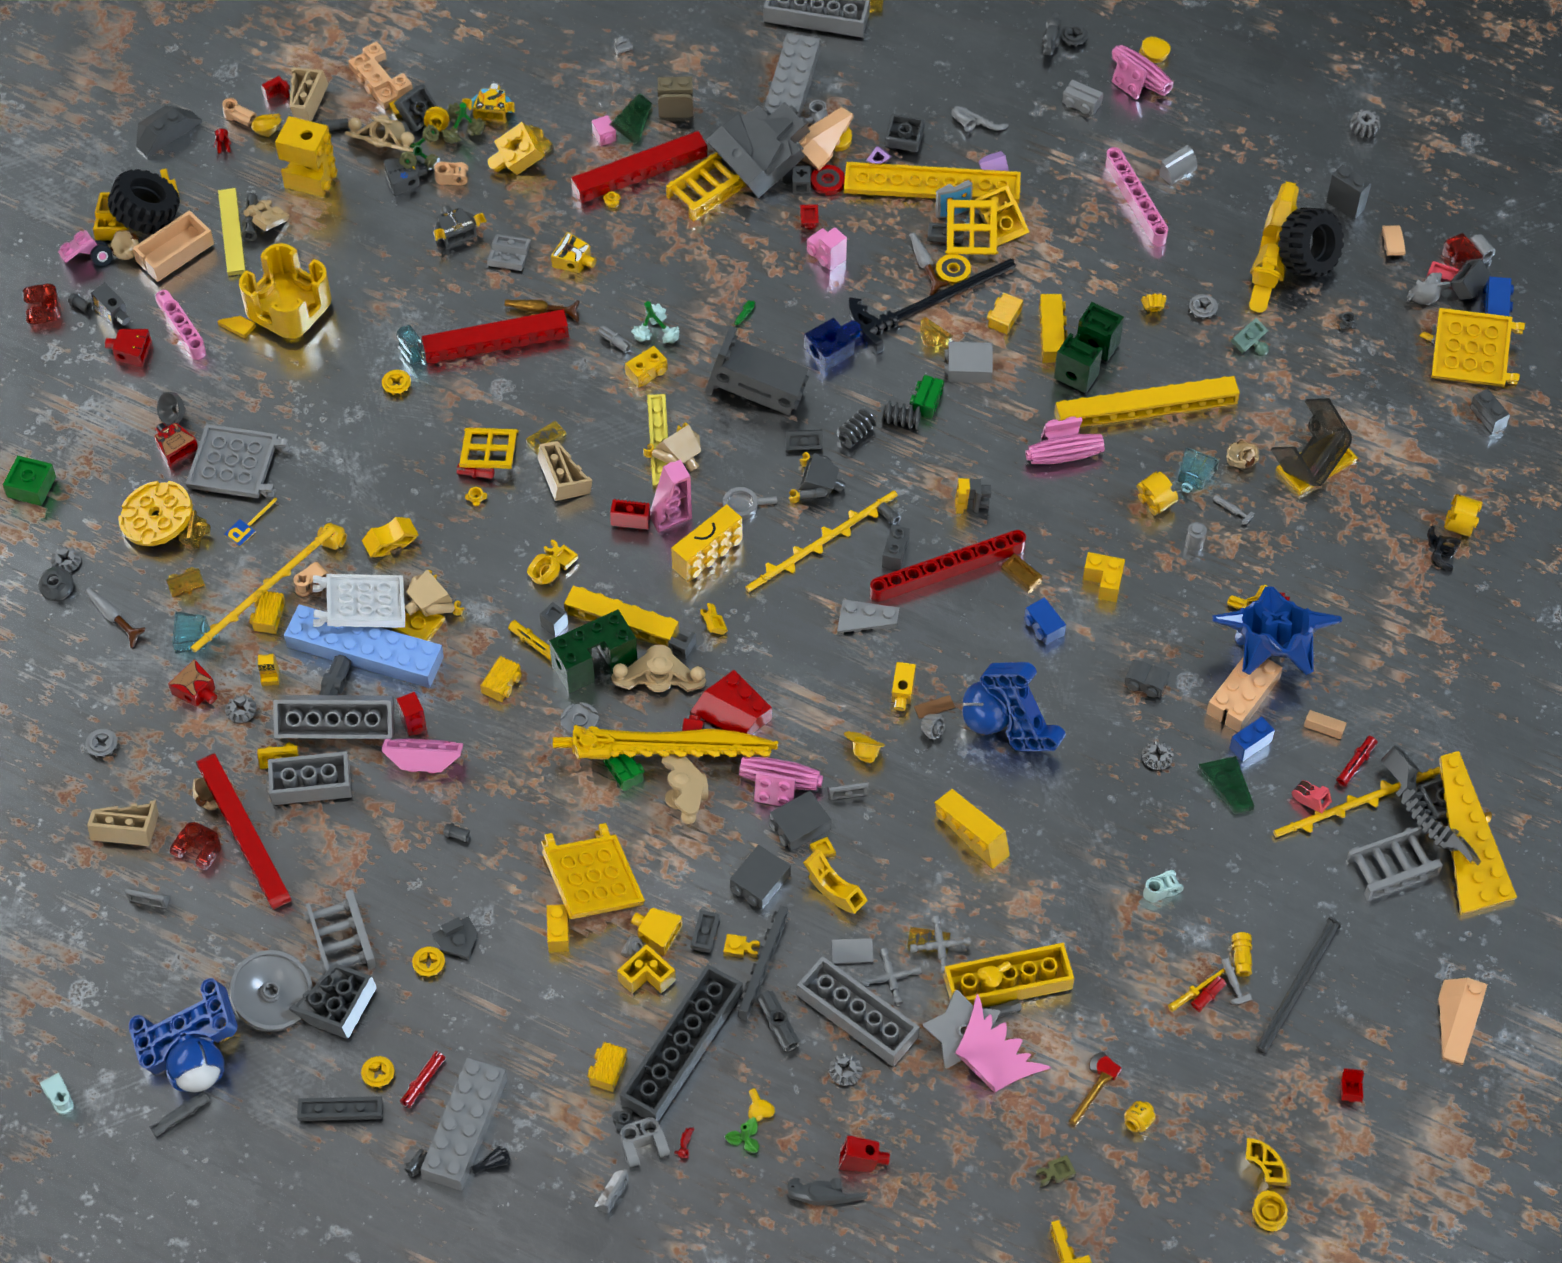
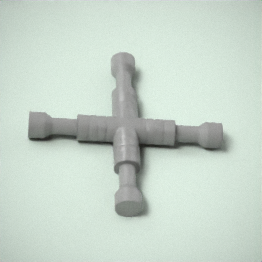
(940, 944)
(891, 976)

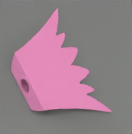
(990, 1055)

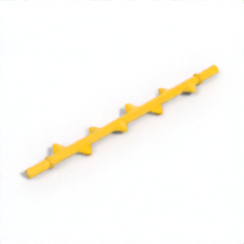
(816, 546)
(267, 584)
(1352, 802)

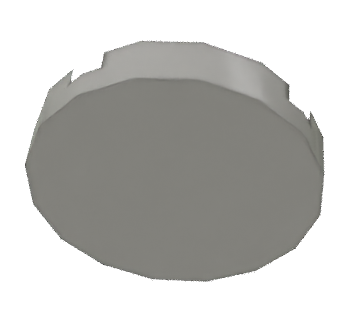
(580, 715)

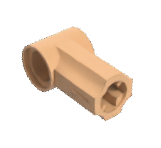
(233, 111)

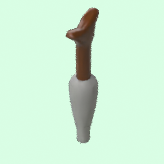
(925, 262)
(113, 614)

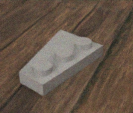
(862, 616)

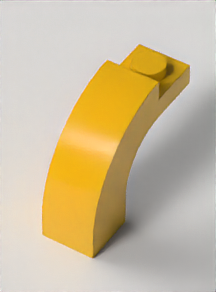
(832, 886)

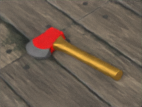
(1109, 1070)

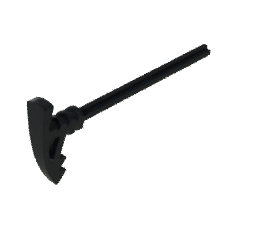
(876, 325)

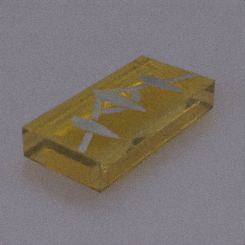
(550, 433)
(921, 936)

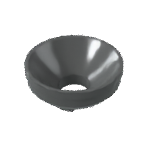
(167, 408)
(61, 589)

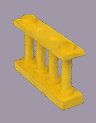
(711, 199)

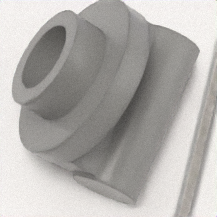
(622, 45)
(632, 946)

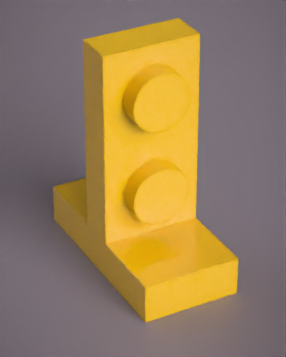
(1065, 1252)

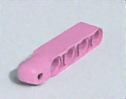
(181, 325)

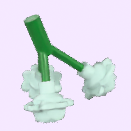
(655, 315)

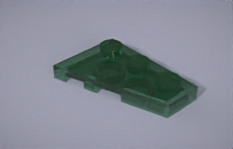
(632, 118)
(1230, 782)

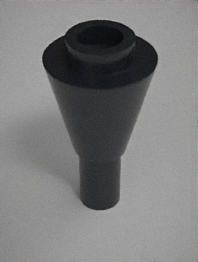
(496, 1158)

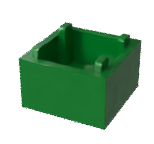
(29, 480)

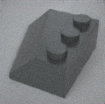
(336, 1000)

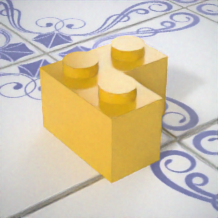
(1107, 571)
(646, 966)

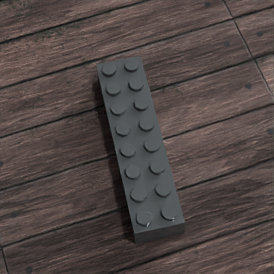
(681, 1043)

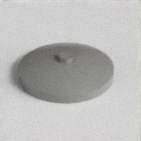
(266, 988)

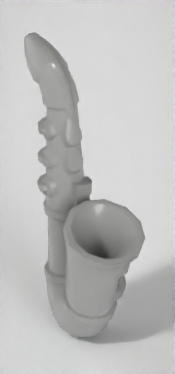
(970, 120)

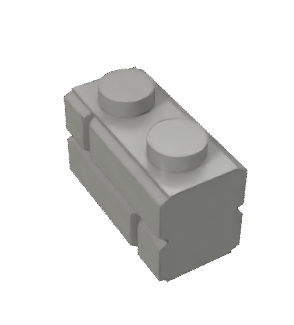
(1082, 97)

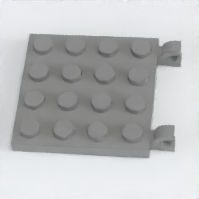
(234, 461)

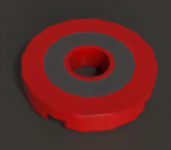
(828, 172)

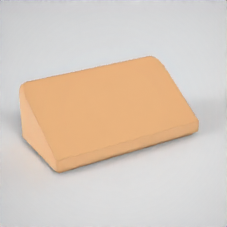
(1325, 724)

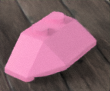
(422, 754)

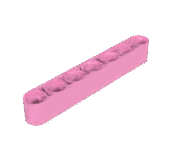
(1136, 196)

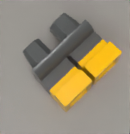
(971, 495)

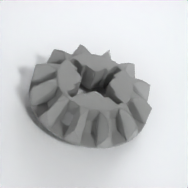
(1205, 301)
(69, 565)
(240, 716)
(102, 735)
(1152, 761)
(849, 1077)

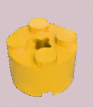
(1156, 492)
(1462, 515)

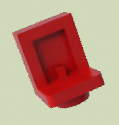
(274, 87)
(809, 216)
(692, 723)
(1352, 1085)

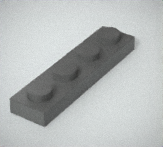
(339, 1108)

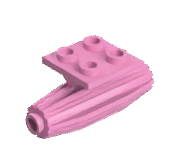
(1136, 71)
(1064, 443)
(778, 779)

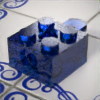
(839, 342)

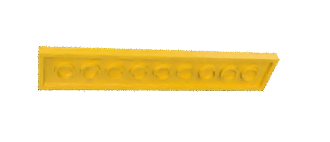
(924, 180)

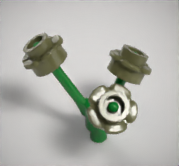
(408, 158)

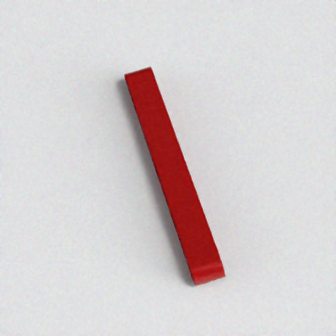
(941, 572)
(243, 831)

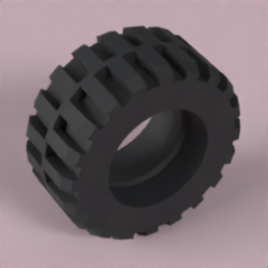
(143, 201)
(1296, 238)

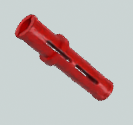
(1367, 745)
(417, 1086)

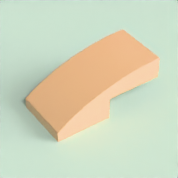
(1394, 240)

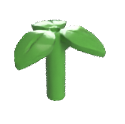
(747, 1129)

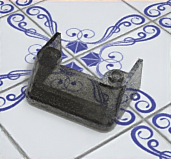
(1323, 451)

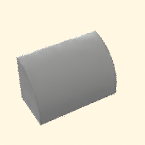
(1178, 165)

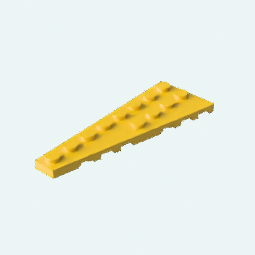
(1479, 884)

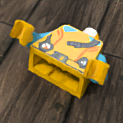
(490, 104)

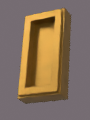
(1021, 571)

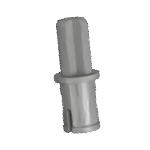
(615, 339)

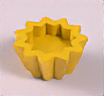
(1153, 302)

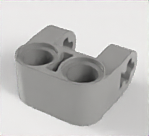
(642, 1139)

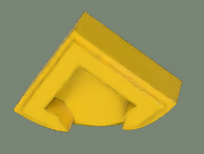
(825, 846)

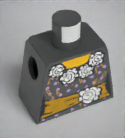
(109, 305)

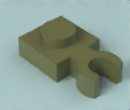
(1058, 1169)

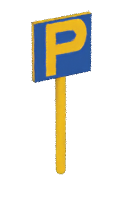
(241, 532)

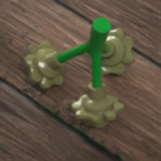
(456, 115)

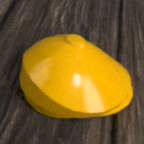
(266, 124)
(544, 569)

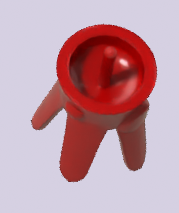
(222, 136)

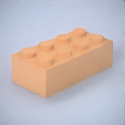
(173, 246)
(1243, 694)

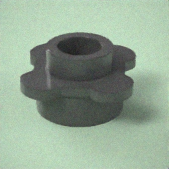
(1345, 317)
(627, 1113)

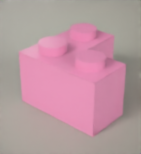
(828, 247)

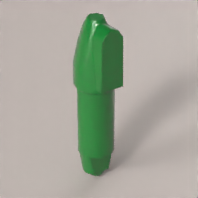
(747, 309)

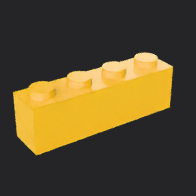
(1052, 325)

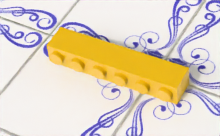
(644, 624)

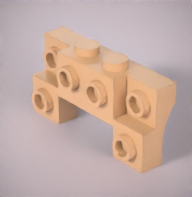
(374, 77)

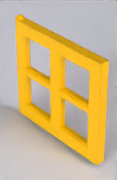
(992, 227)
(467, 446)

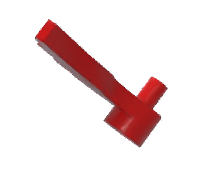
(685, 1139)

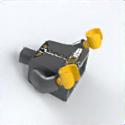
(456, 226)
(818, 478)

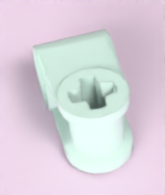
(1165, 884)
(57, 1092)

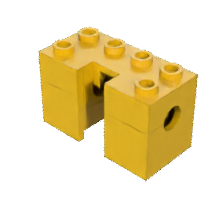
(309, 156)

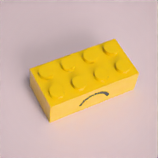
(707, 543)

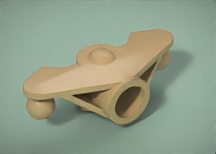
(382, 133)
(658, 671)
(688, 786)

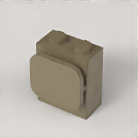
(675, 97)

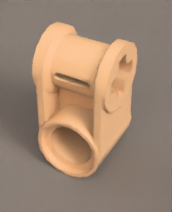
(448, 173)
(306, 579)

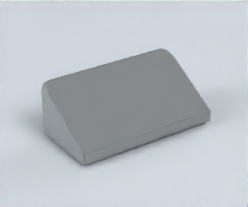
(847, 790)
(147, 897)
(852, 951)
(612, 1191)

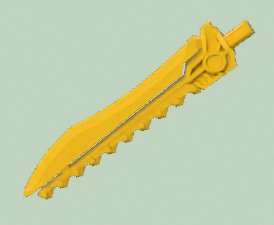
(604, 743)

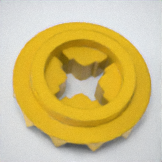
(397, 376)
(421, 957)
(374, 1064)

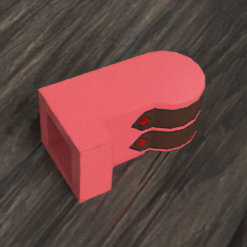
(1312, 795)

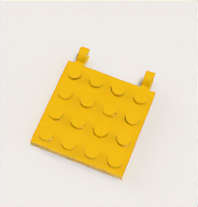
(1474, 347)
(592, 874)

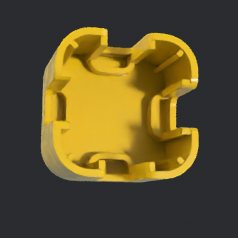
(286, 296)

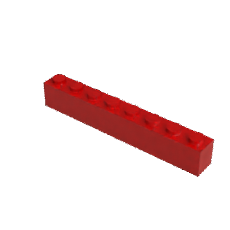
(639, 166)
(495, 336)

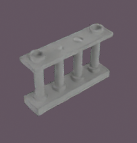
(1394, 881)
(354, 921)

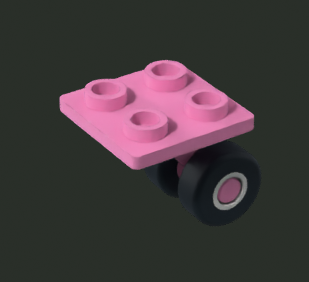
(84, 243)

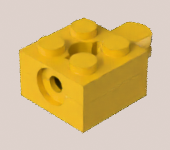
(516, 157)

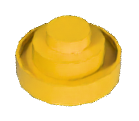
(437, 117)

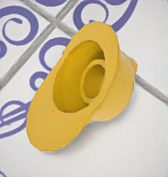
(863, 746)

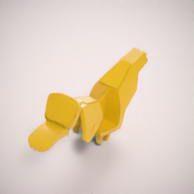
(1266, 277)

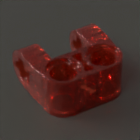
(49, 300)
(199, 841)

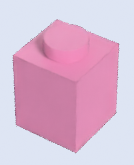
(603, 131)

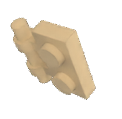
(269, 217)

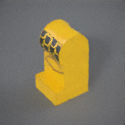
(268, 669)

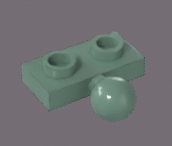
(1250, 336)

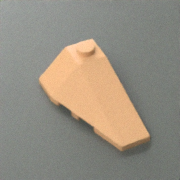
(824, 137)
(1459, 1009)

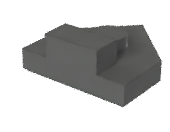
(456, 937)

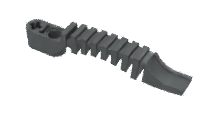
(1405, 772)

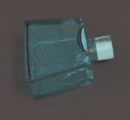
(1196, 470)
(188, 630)

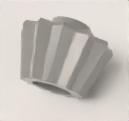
(933, 725)

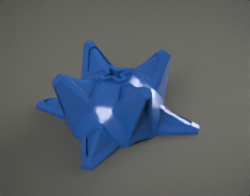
(1276, 629)

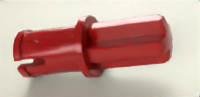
(477, 472)
(1208, 993)

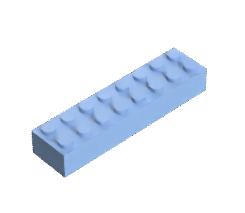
(367, 648)

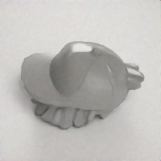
(1429, 290)

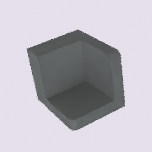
(554, 619)
(682, 645)

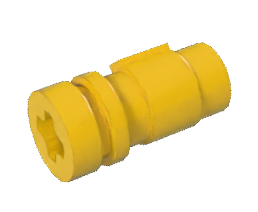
(1242, 953)

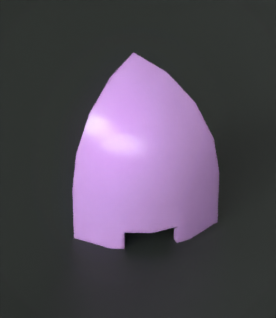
(879, 156)
(995, 161)

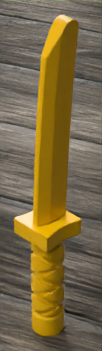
(1194, 992)

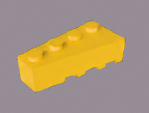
(973, 827)

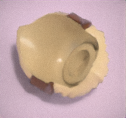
(123, 243)
(1242, 454)
(203, 795)

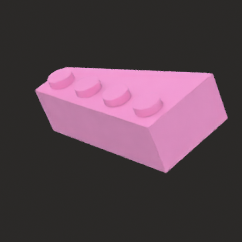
(672, 498)

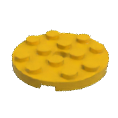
(173, 516)

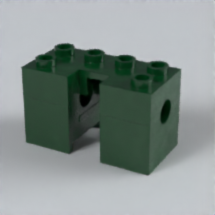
(1096, 339)
(573, 649)

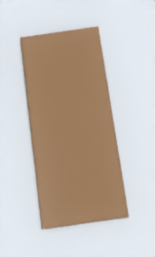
(934, 706)

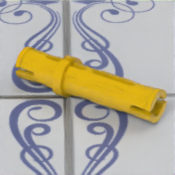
(516, 628)

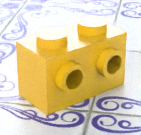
(646, 366)

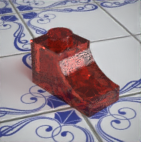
(1460, 249)

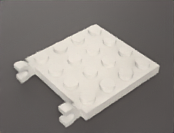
(361, 600)

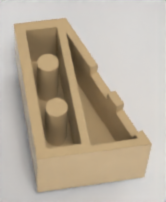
(306, 92)
(561, 473)
(124, 825)

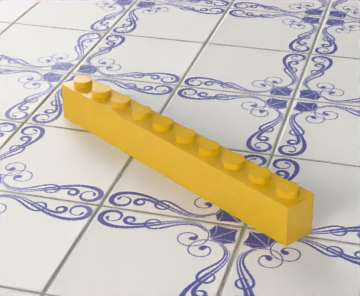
(1150, 402)

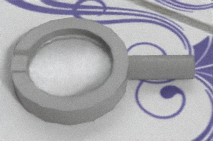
(745, 501)

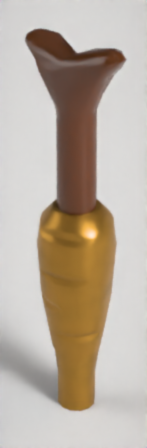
(541, 306)

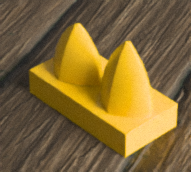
(270, 752)

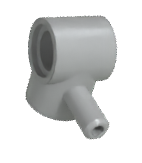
(817, 111)

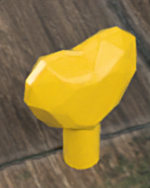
(992, 974)
(759, 1108)

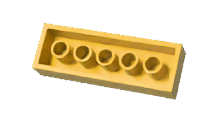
(1031, 975)

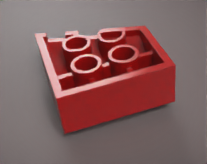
(733, 705)

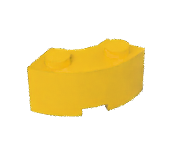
(386, 538)
(1270, 1161)

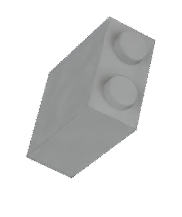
(969, 362)

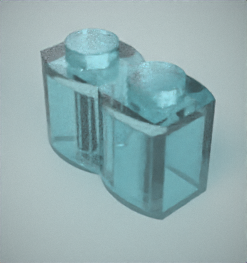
(410, 345)

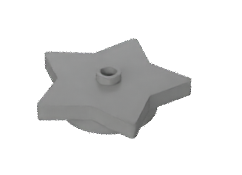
(948, 1025)

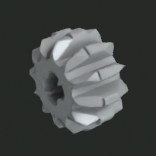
(1365, 123)

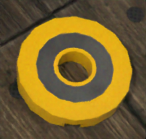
(953, 261)

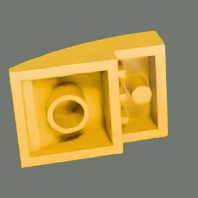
(1009, 217)
(105, 224)

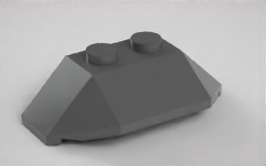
(164, 128)

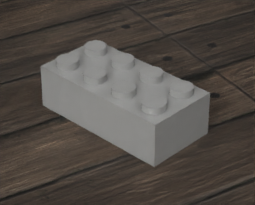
(309, 778)

